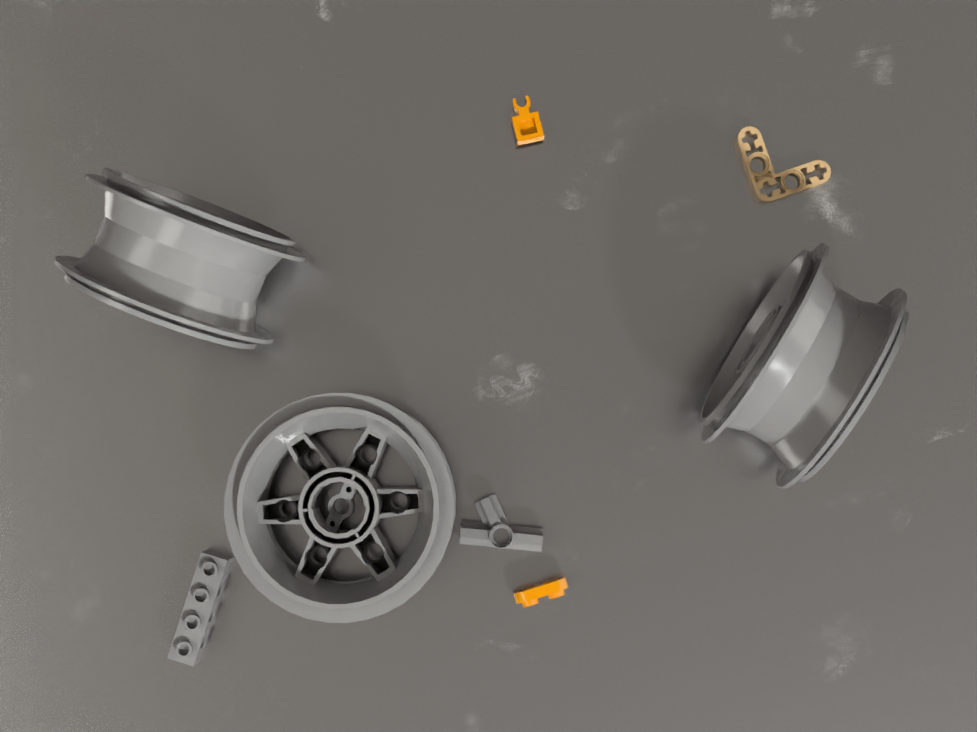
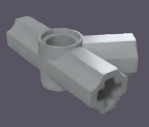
(494, 518)

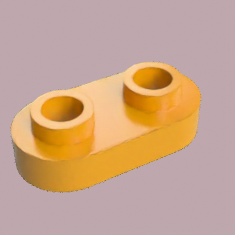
(529, 595)

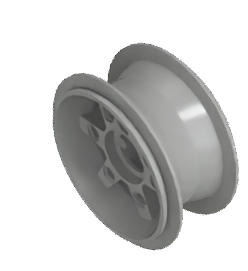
(178, 261)
(805, 367)
(301, 587)

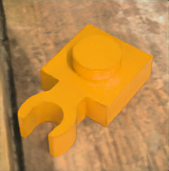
(526, 125)

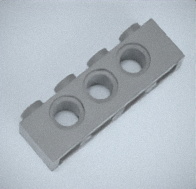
(199, 608)

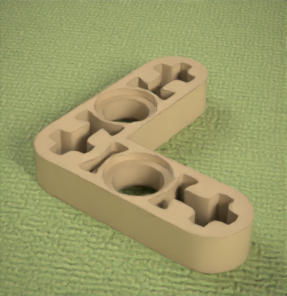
(768, 175)

